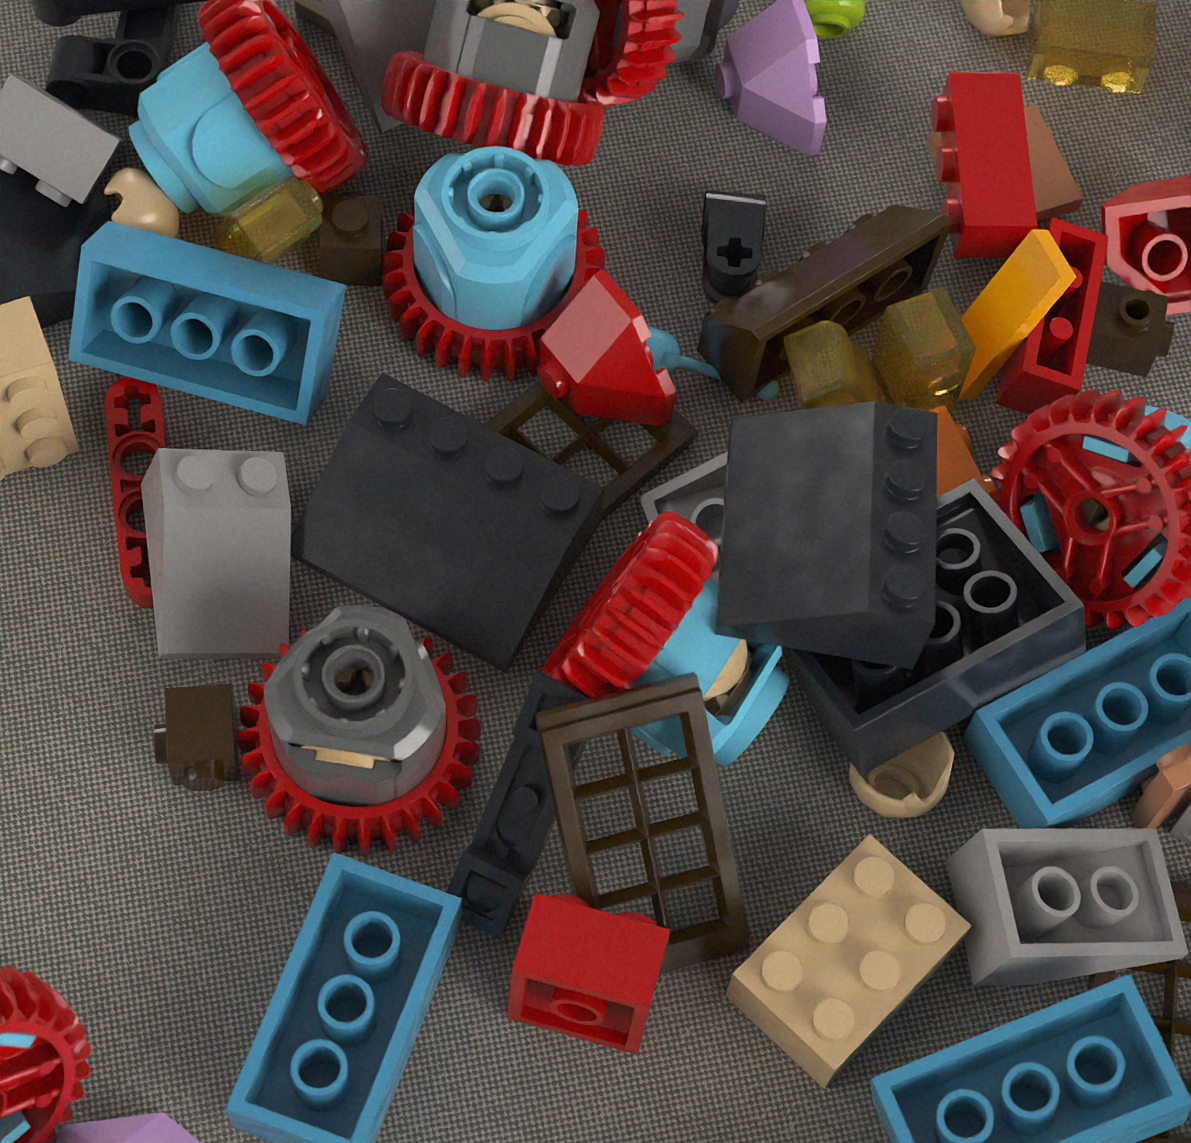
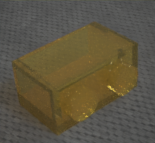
(1093, 43)
(922, 353)

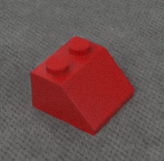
(586, 971)

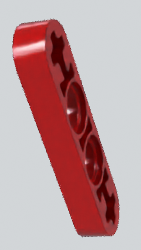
(125, 486)

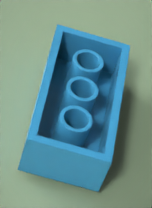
(205, 322)
(1089, 725)
(346, 1008)
(1055, 1076)

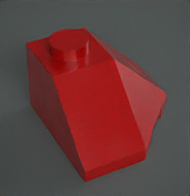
(1152, 239)
(601, 358)

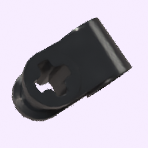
(732, 243)

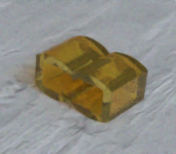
(271, 221)
(829, 367)

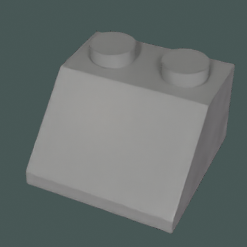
(53, 142)

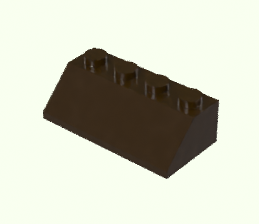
(841, 282)

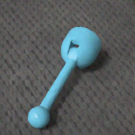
(667, 355)

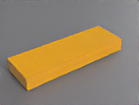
(1013, 306)

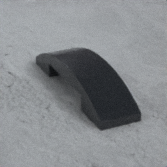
(515, 818)

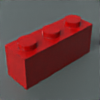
(984, 163)
(1056, 350)

